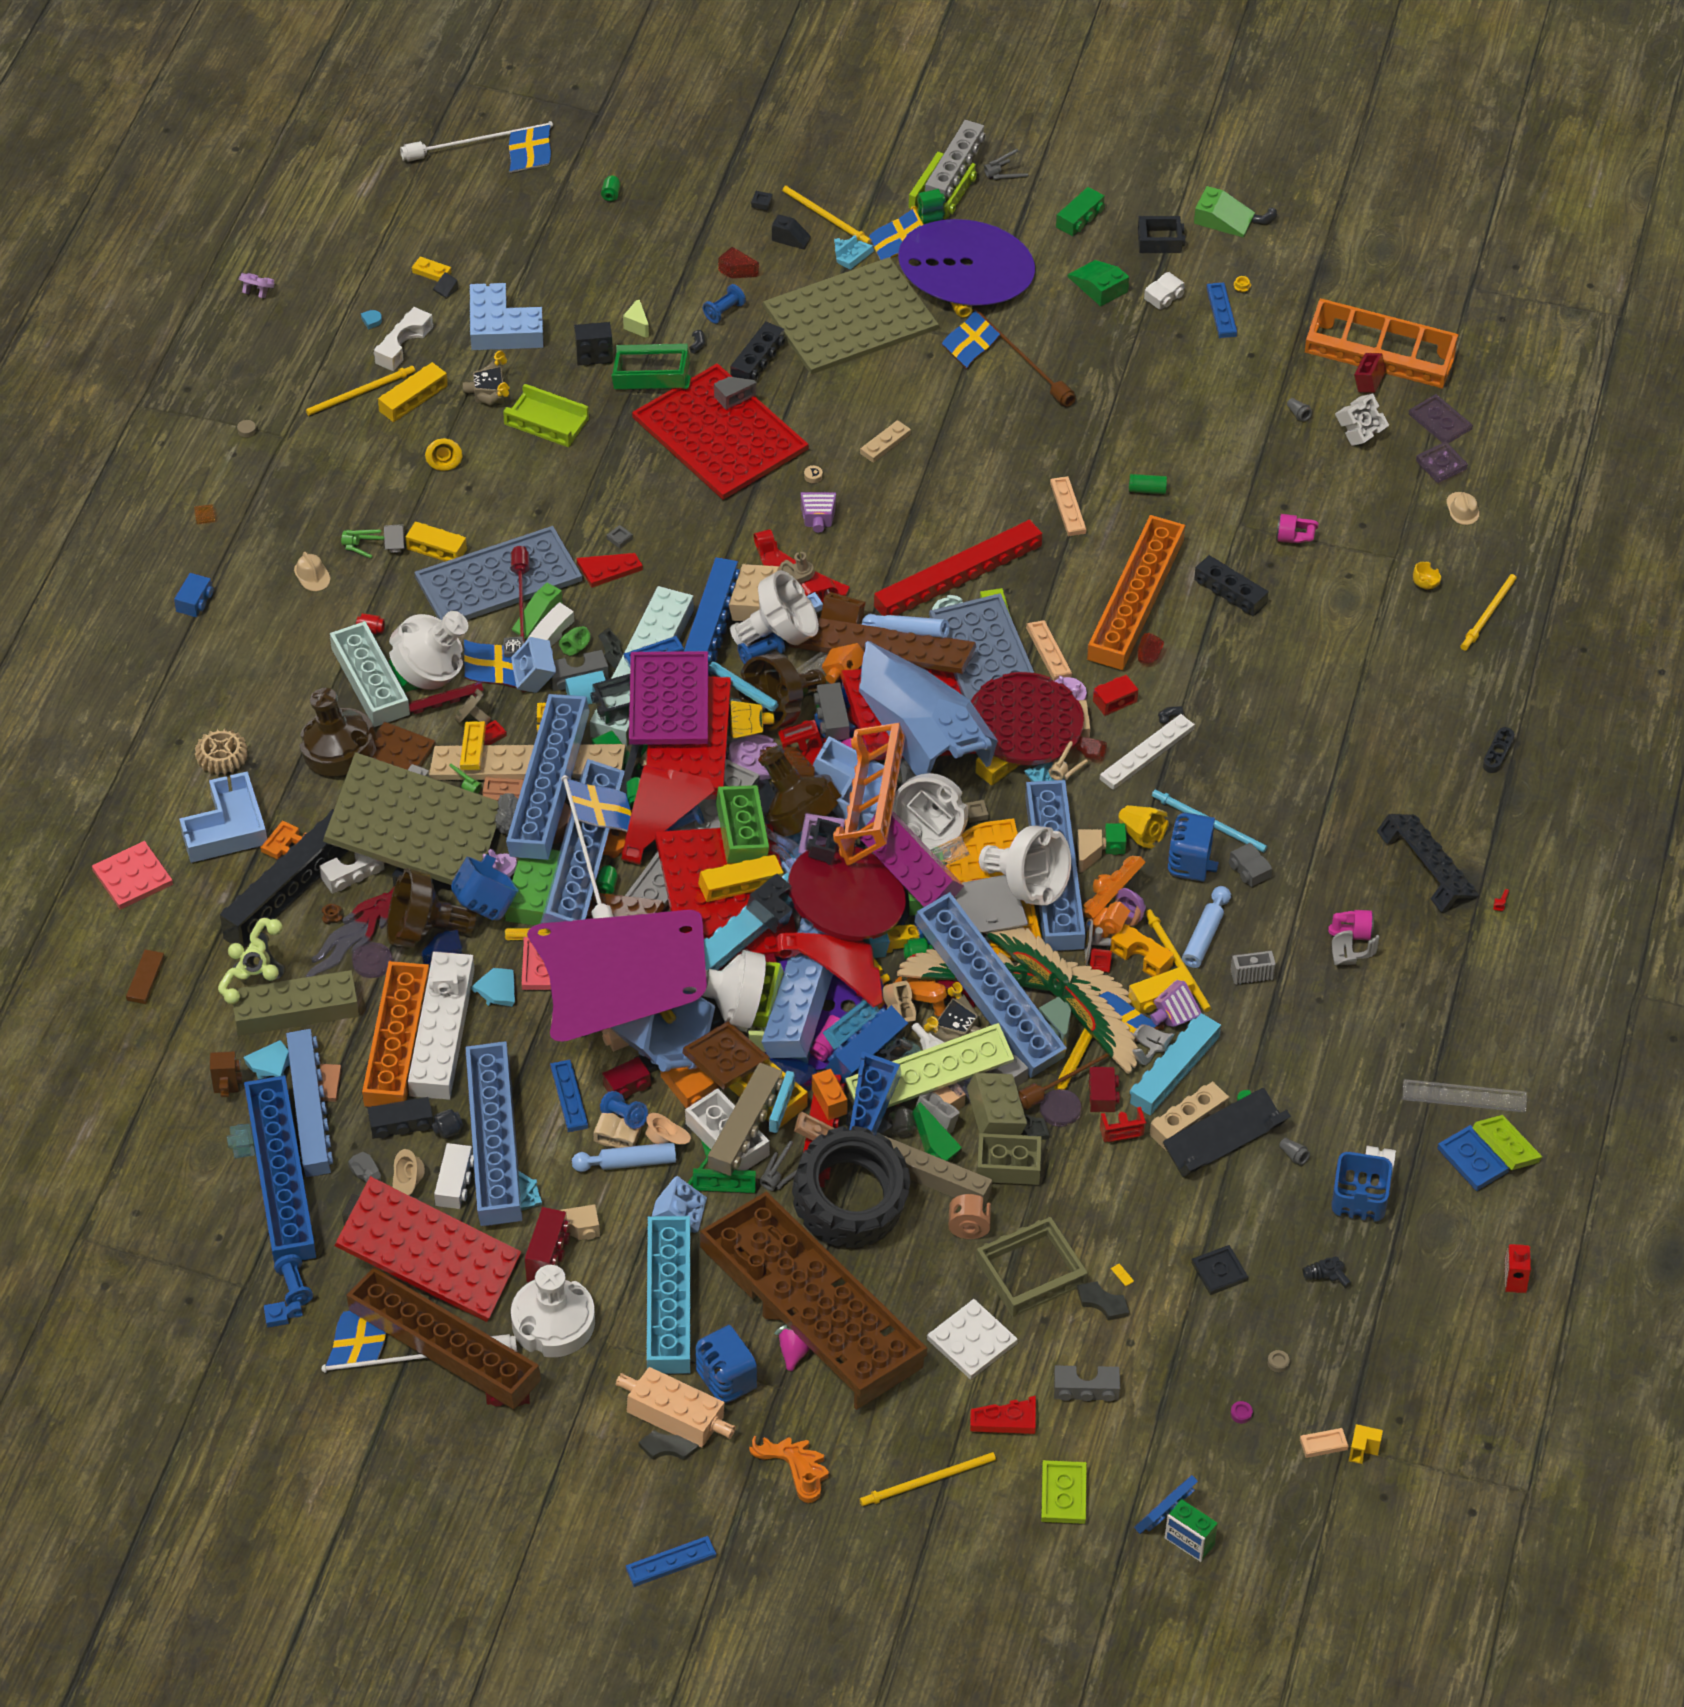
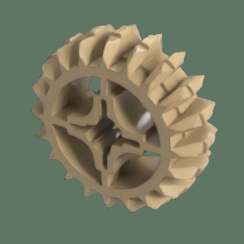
(221, 747)

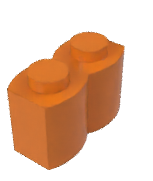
(1111, 919)

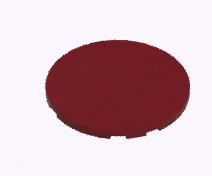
(1029, 717)
(847, 899)

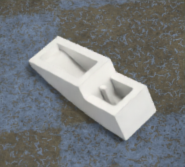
(554, 624)

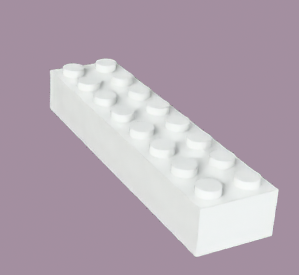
(441, 1031)

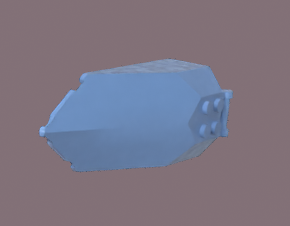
(927, 709)
(665, 1041)

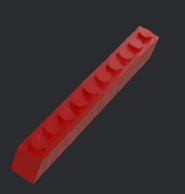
(958, 569)

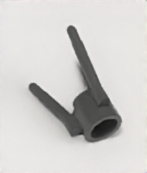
(993, 168)
(771, 1177)

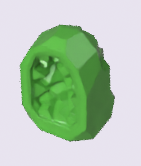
(574, 640)

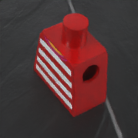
(1517, 1260)

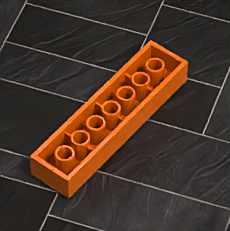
(395, 1034)

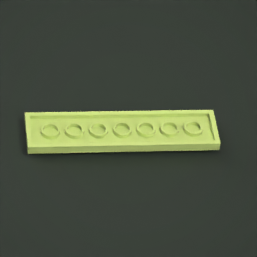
(947, 1063)

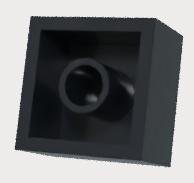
(593, 343)

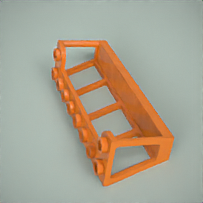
(1395, 364)
(880, 827)

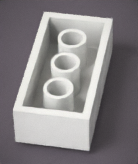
(709, 1117)

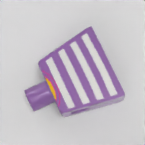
(818, 509)
(1175, 1005)

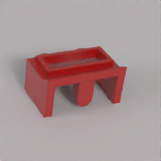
(799, 733)
(1124, 1129)

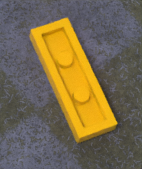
(472, 745)

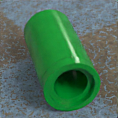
(1147, 484)

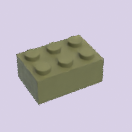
(996, 1104)
(1009, 1158)

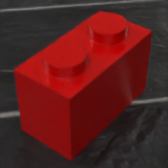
(1115, 695)

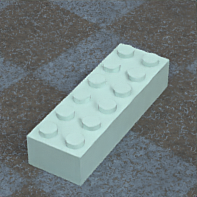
(369, 674)

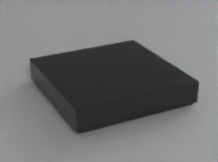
(1219, 1269)

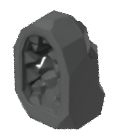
(364, 1167)

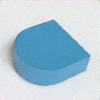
(371, 318)

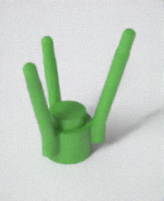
(352, 538)
(469, 783)

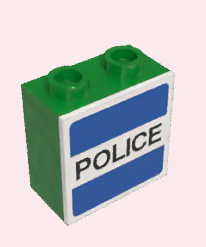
(1191, 1530)

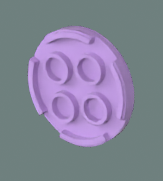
(746, 752)

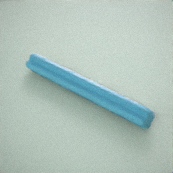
(744, 687)

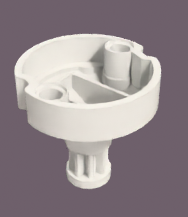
(782, 611)
(429, 649)
(931, 808)
(1034, 864)
(737, 988)
(554, 1313)

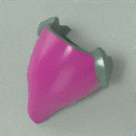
(791, 1346)

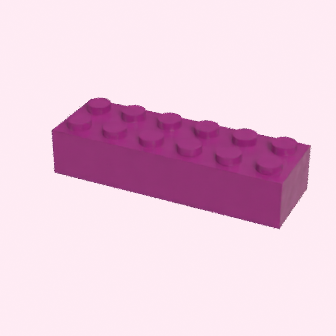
(914, 863)

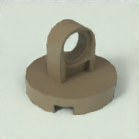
(470, 707)

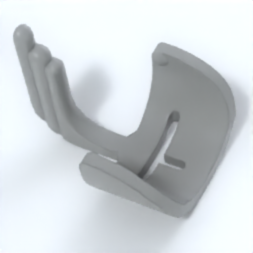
(1344, 939)
(1147, 1032)

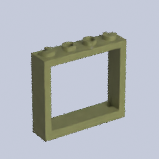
(1045, 1292)

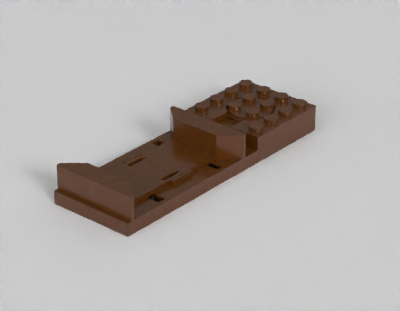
(794, 1278)

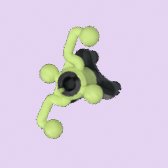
(245, 967)

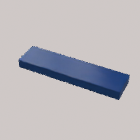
(1221, 310)
(569, 1096)
(670, 1561)

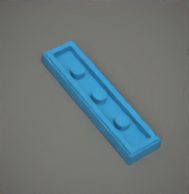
(850, 1023)

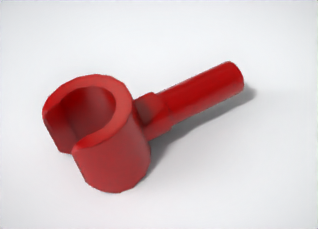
(1499, 904)

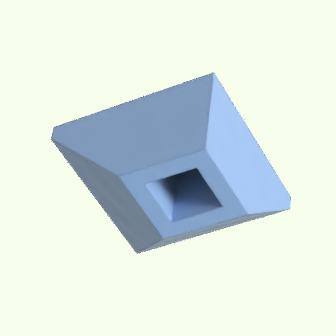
(681, 1200)

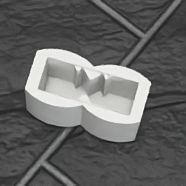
(1164, 291)

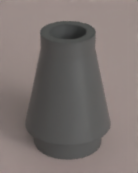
(1300, 410)
(1296, 1152)

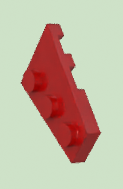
(607, 568)
(1008, 1418)

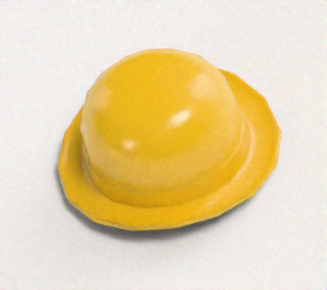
(443, 454)

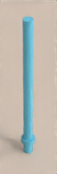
(1166, 799)

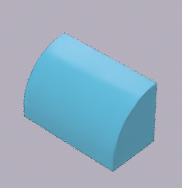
(582, 684)

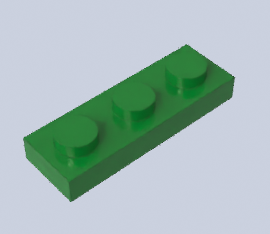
(717, 1181)

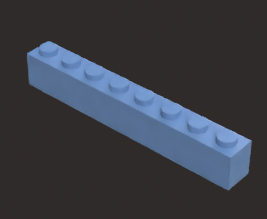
(308, 1103)

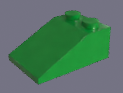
(1101, 281)

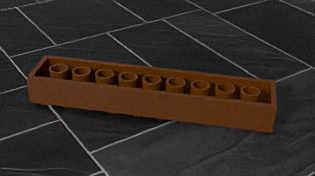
(444, 1338)

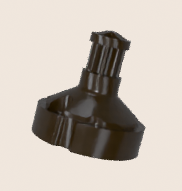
(781, 681)
(335, 735)
(796, 793)
(417, 910)

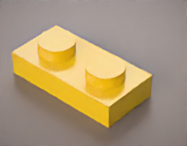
(430, 269)

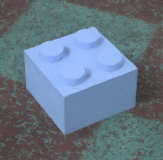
(533, 664)

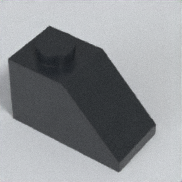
(789, 232)

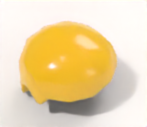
(1425, 576)

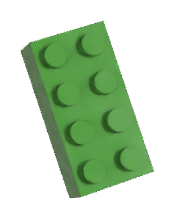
(741, 823)
(533, 883)

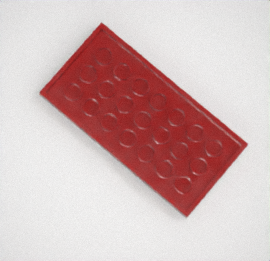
(701, 759)
(428, 1249)

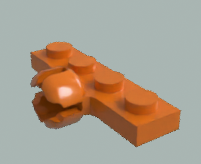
(1108, 886)

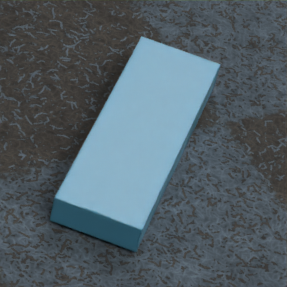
(782, 1102)

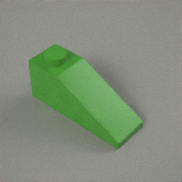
(539, 606)

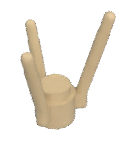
(1060, 768)

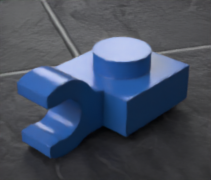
(278, 1313)

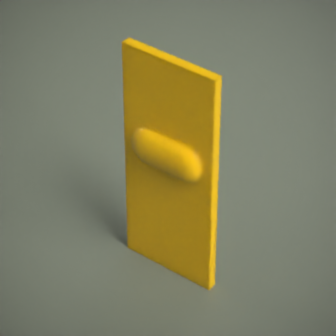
(1122, 1274)

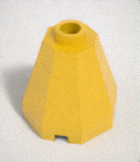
(1144, 824)

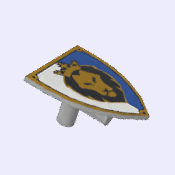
(1095, 940)

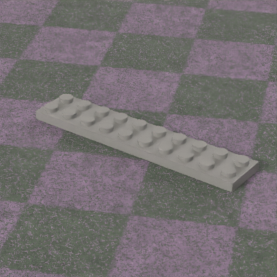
(651, 881)

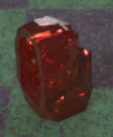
(1149, 648)
(1092, 748)

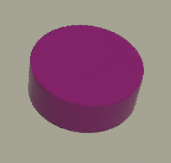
(1241, 1412)

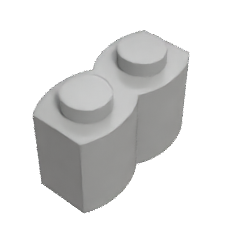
(944, 1112)

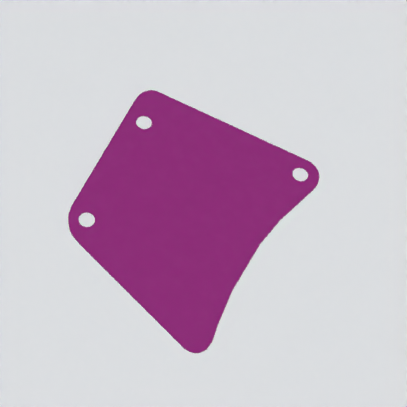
(619, 968)

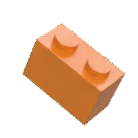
(829, 1094)

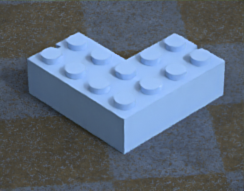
(502, 327)
(839, 762)
(230, 827)

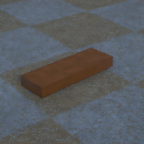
(145, 976)

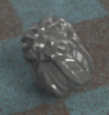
(507, 805)

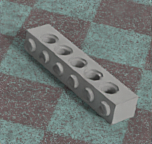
(956, 158)

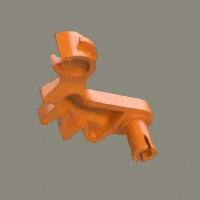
(925, 991)

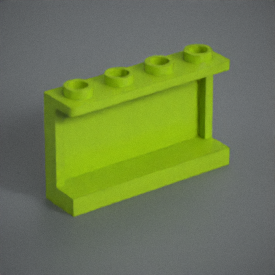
(547, 415)

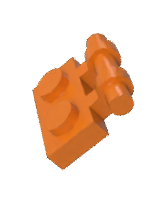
(280, 839)

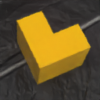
(1365, 1441)

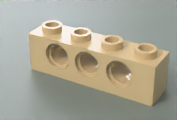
(1194, 1106)

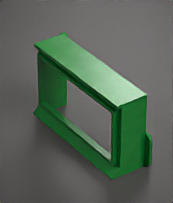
(651, 378)

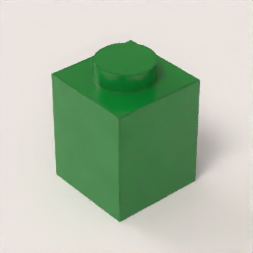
(1115, 838)

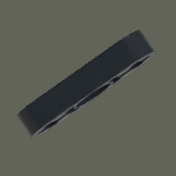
(1498, 743)

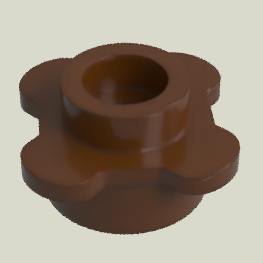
(331, 909)

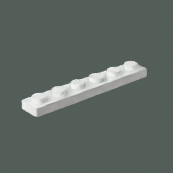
(1146, 751)

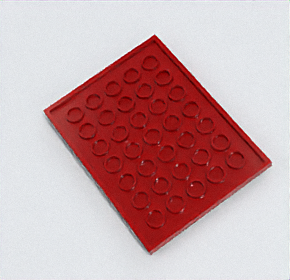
(719, 444)
(682, 859)

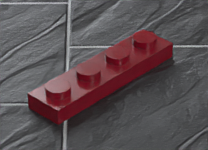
(452, 695)

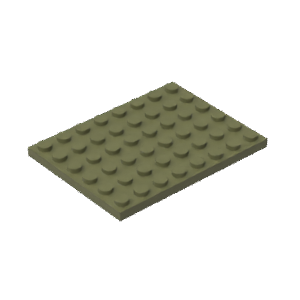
(850, 315)
(410, 819)

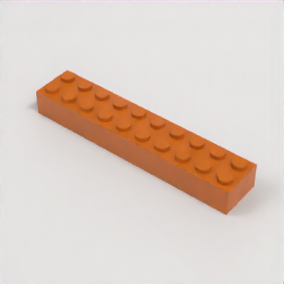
(1136, 592)

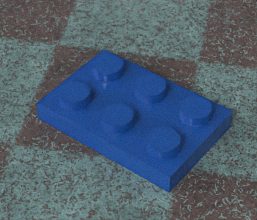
(1473, 1158)
(1166, 1505)

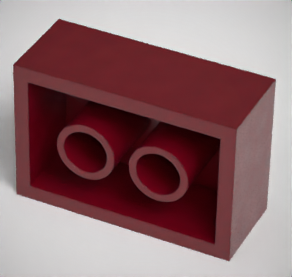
(547, 1241)

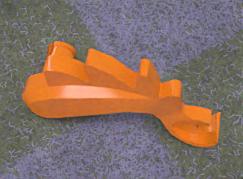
(802, 1463)

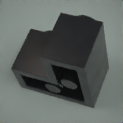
(769, 903)

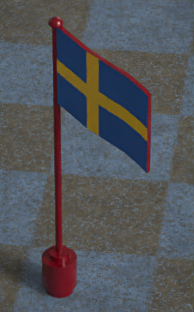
(486, 661)

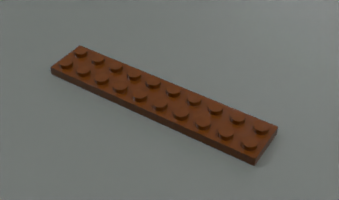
(923, 651)

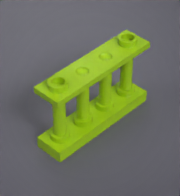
(949, 207)

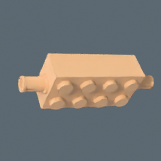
(675, 1406)

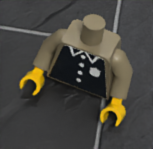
(488, 382)
(957, 1018)

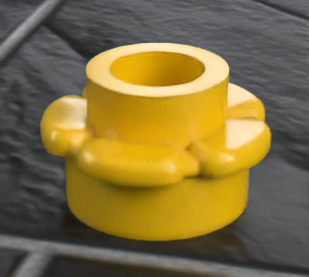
(1242, 284)

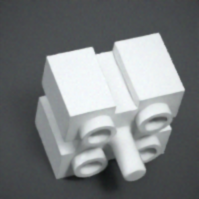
(1362, 419)

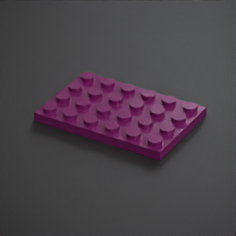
(668, 698)

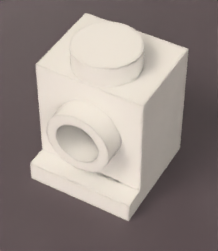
(444, 980)

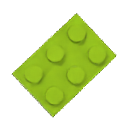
(1507, 1142)
(1063, 1492)

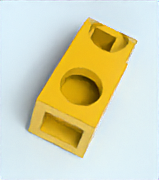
(900, 935)

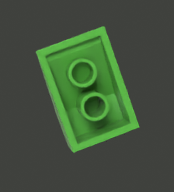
(1222, 212)

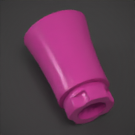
(821, 1047)

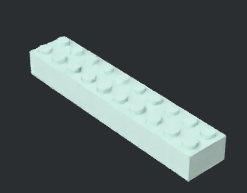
(663, 619)

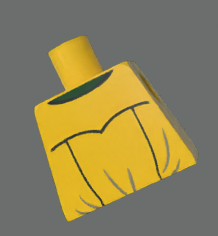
(747, 719)

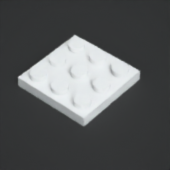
(972, 1339)

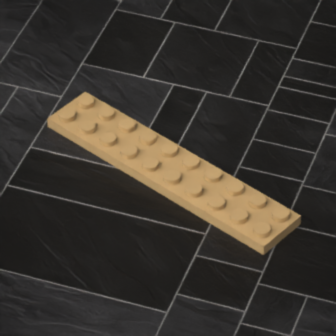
(513, 760)

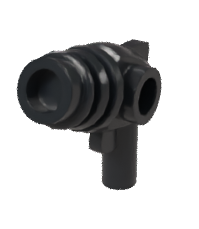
(1327, 1269)

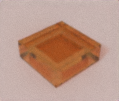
(204, 514)

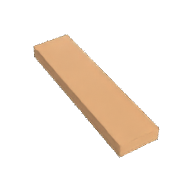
(1068, 506)
(1048, 650)

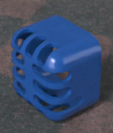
(1192, 847)
(483, 888)
(1358, 1201)
(728, 1352)

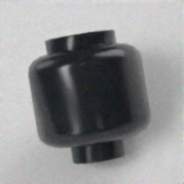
(447, 1124)

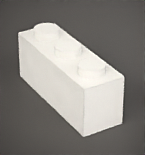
(454, 1176)

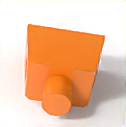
(842, 658)

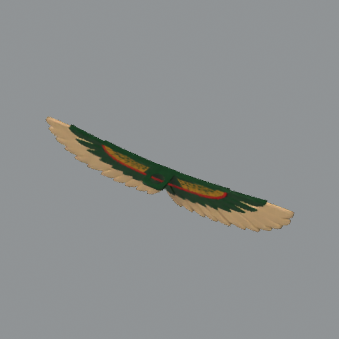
(932, 967)
(1085, 1003)

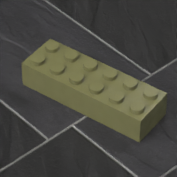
(295, 1003)

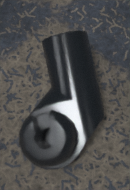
(1266, 218)
(699, 338)
(1169, 711)

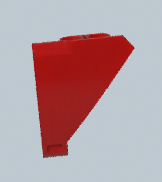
(772, 556)
(660, 803)
(844, 958)

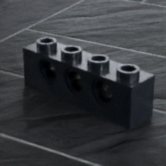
(758, 352)
(1231, 585)

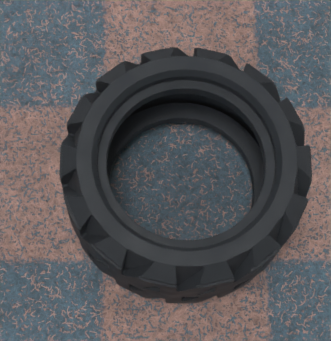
(863, 1149)

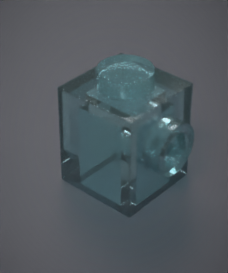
(241, 1141)

